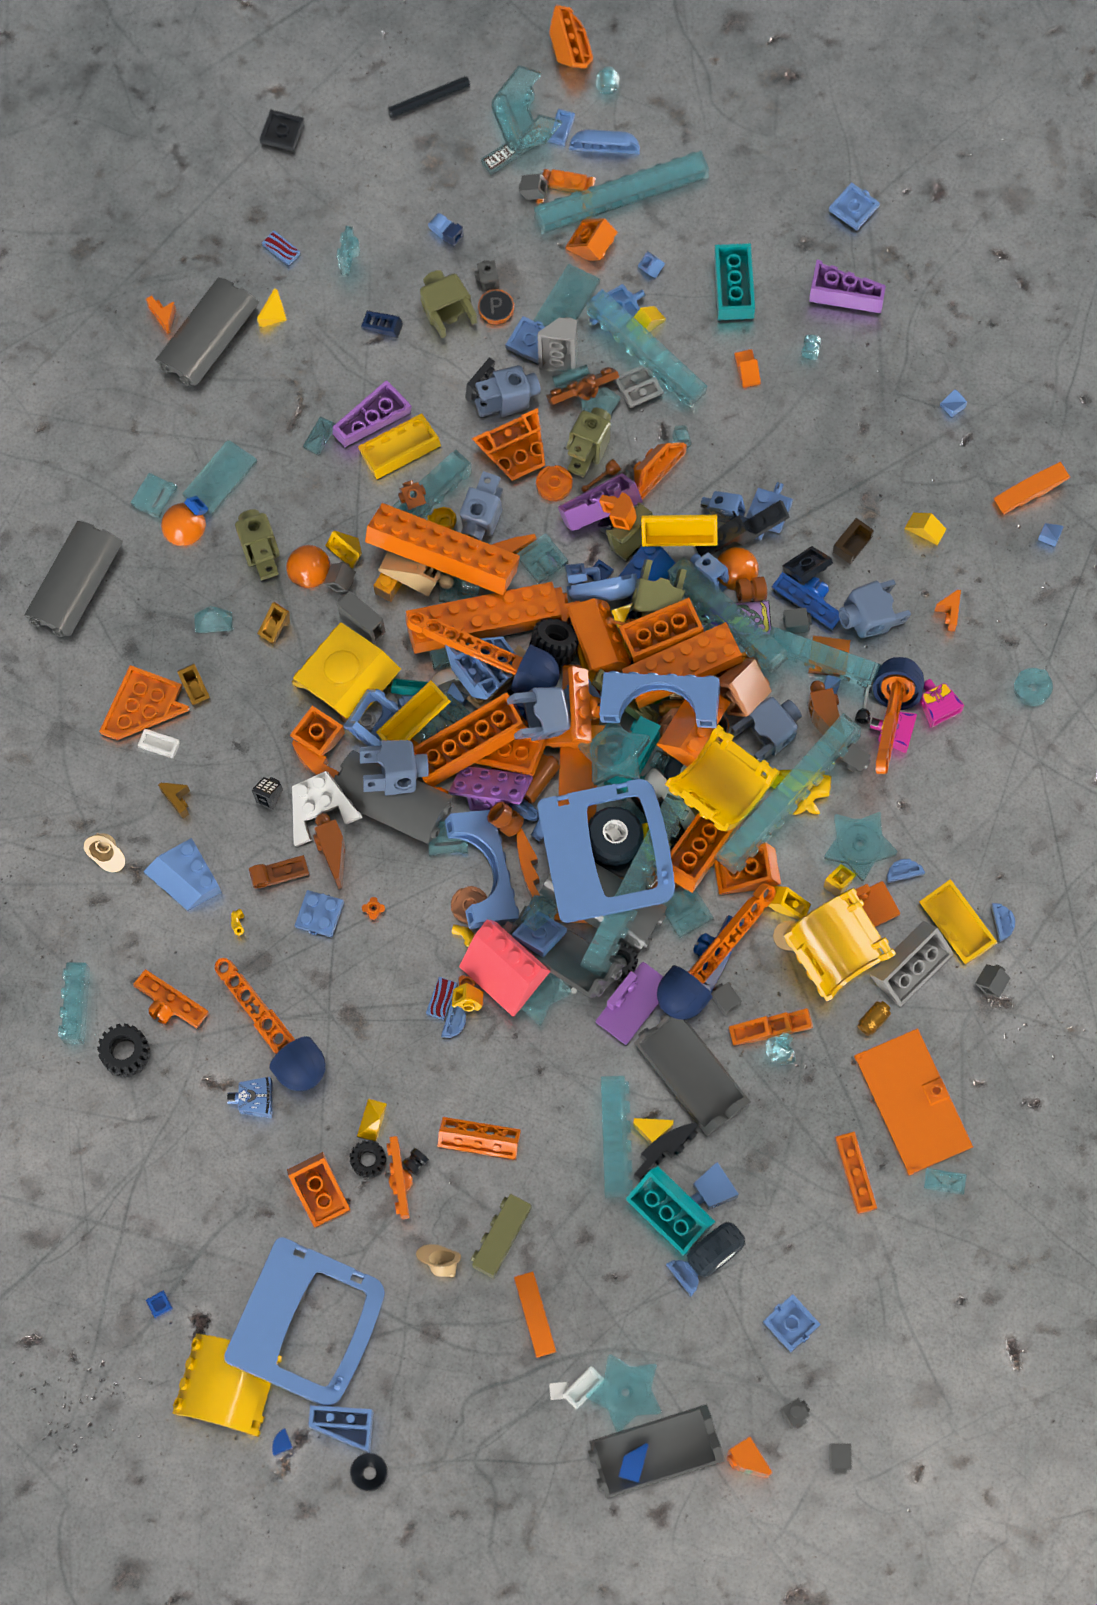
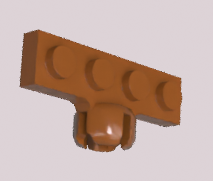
(584, 388)

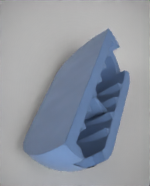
(605, 141)
(606, 589)

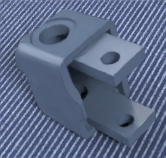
(507, 391)
(482, 507)
(871, 609)
(545, 712)
(772, 725)
(398, 767)

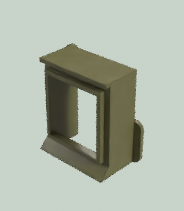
(627, 542)

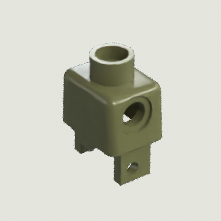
(445, 300)
(588, 429)
(258, 542)
(658, 594)

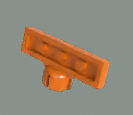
(582, 705)
(169, 1001)
(399, 1179)

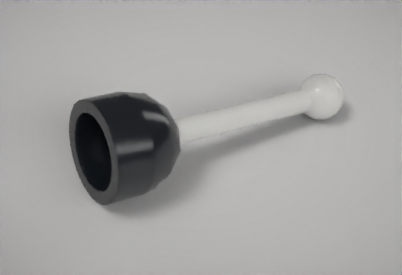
(863, 715)

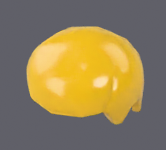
(443, 516)

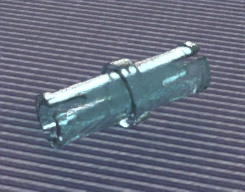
(570, 375)

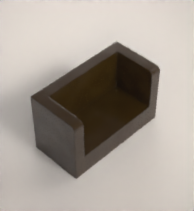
(853, 541)

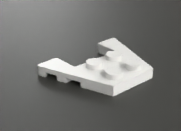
(318, 796)

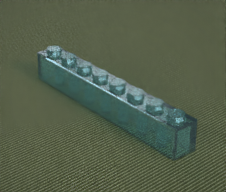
(646, 348)
(722, 609)

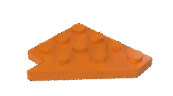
(142, 703)

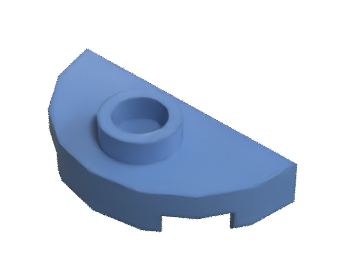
(526, 810)
(903, 870)
(1003, 920)
(454, 1022)
(684, 1274)

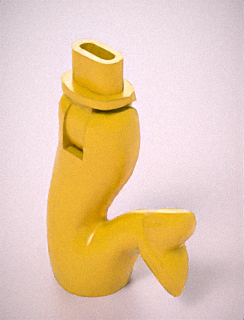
(808, 804)

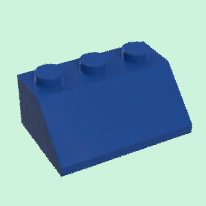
(660, 564)

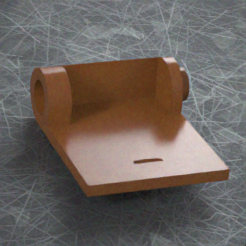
(544, 773)

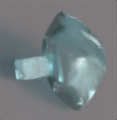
(433, 727)
(779, 1050)

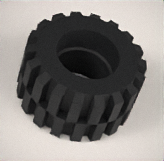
(556, 639)
(117, 1035)

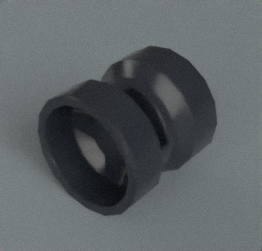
(412, 1165)

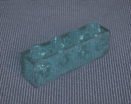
(75, 1003)

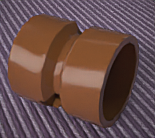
(748, 590)
(505, 818)

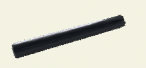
(428, 96)

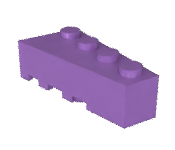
(845, 289)
(372, 414)
(587, 508)

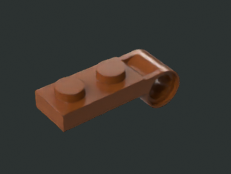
(279, 872)

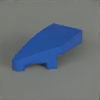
(633, 1463)

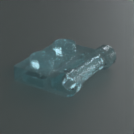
(149, 492)
(443, 837)

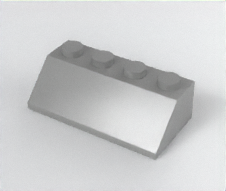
(558, 345)
(913, 964)

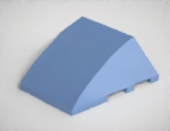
(477, 676)

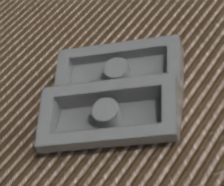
(638, 386)

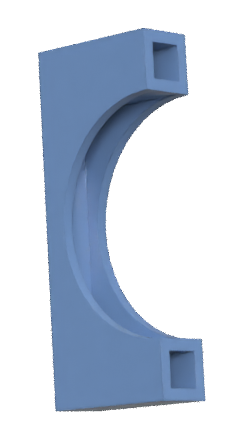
(622, 688)
(478, 831)

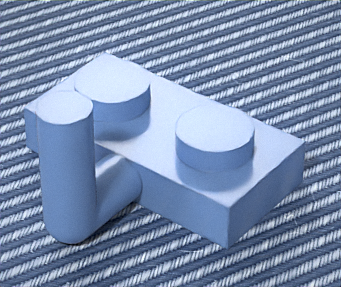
(578, 573)

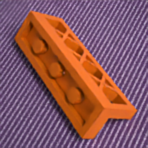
(478, 1141)

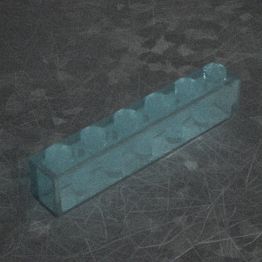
(439, 482)
(826, 657)
(615, 1136)

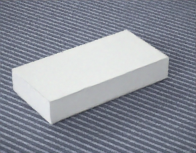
(159, 743)
(582, 1386)

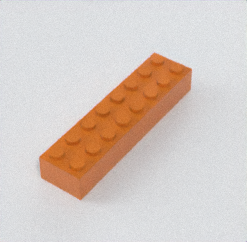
(442, 548)
(489, 614)

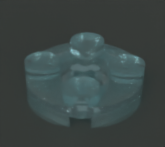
(1036, 676)

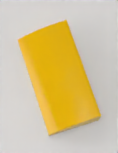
(399, 446)
(679, 530)
(414, 714)
(958, 922)

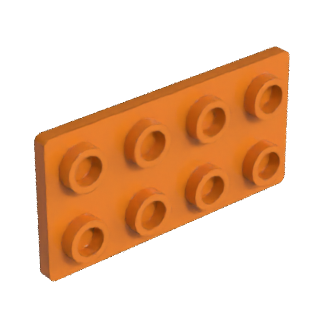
(877, 903)

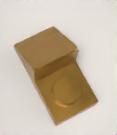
(275, 620)
(193, 684)
(173, 793)

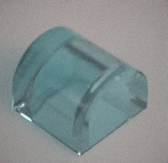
(681, 435)

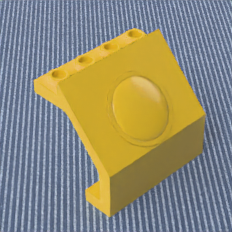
(345, 669)

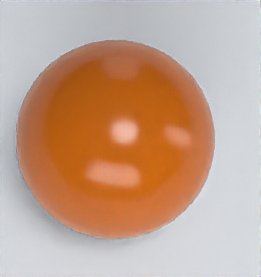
(182, 525)
(740, 565)
(308, 566)

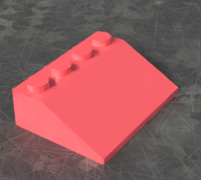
(503, 967)

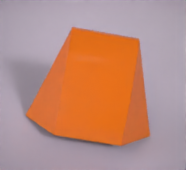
(515, 445)

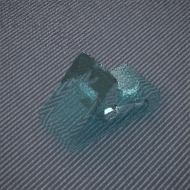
(454, 710)

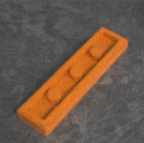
(856, 1172)

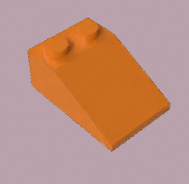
(758, 870)
(318, 1189)

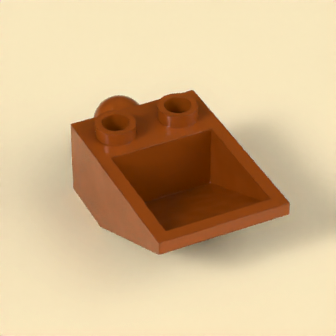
(822, 706)
(331, 842)

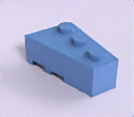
(344, 1424)

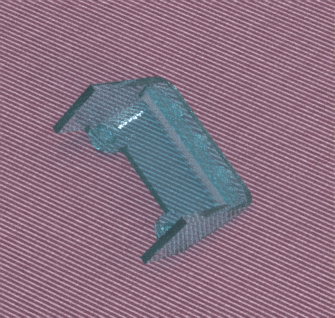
(514, 116)

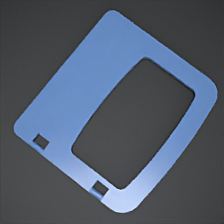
(571, 856)
(271, 1309)

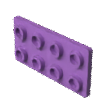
(489, 786)
(631, 1003)

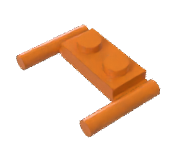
(566, 181)

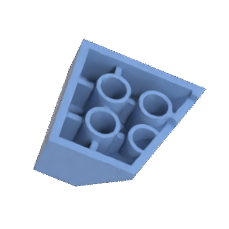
(184, 875)

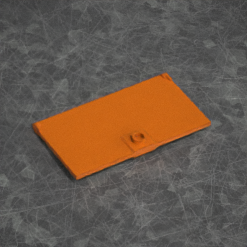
(913, 1101)

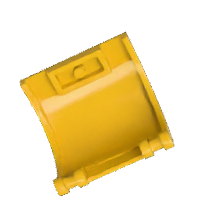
(723, 781)
(837, 943)
(220, 1391)

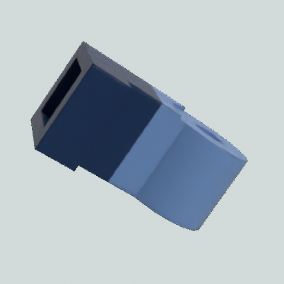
(446, 229)

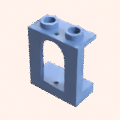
(389, 708)

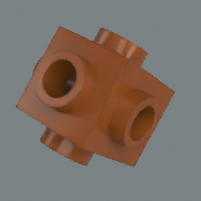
(418, 498)

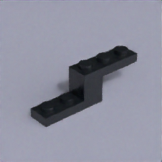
(746, 529)

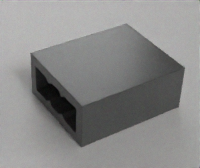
(360, 617)

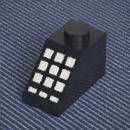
(267, 792)

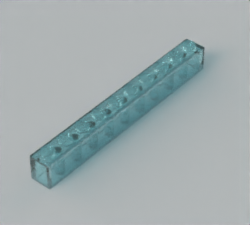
(621, 192)
(788, 794)
(636, 879)

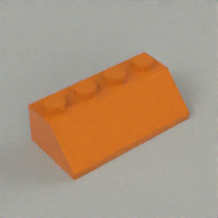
(661, 630)
(599, 641)
(683, 737)

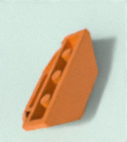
(569, 39)
(657, 465)

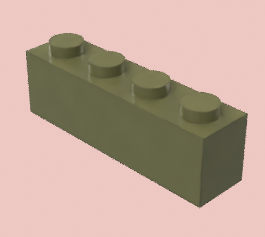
(501, 1236)

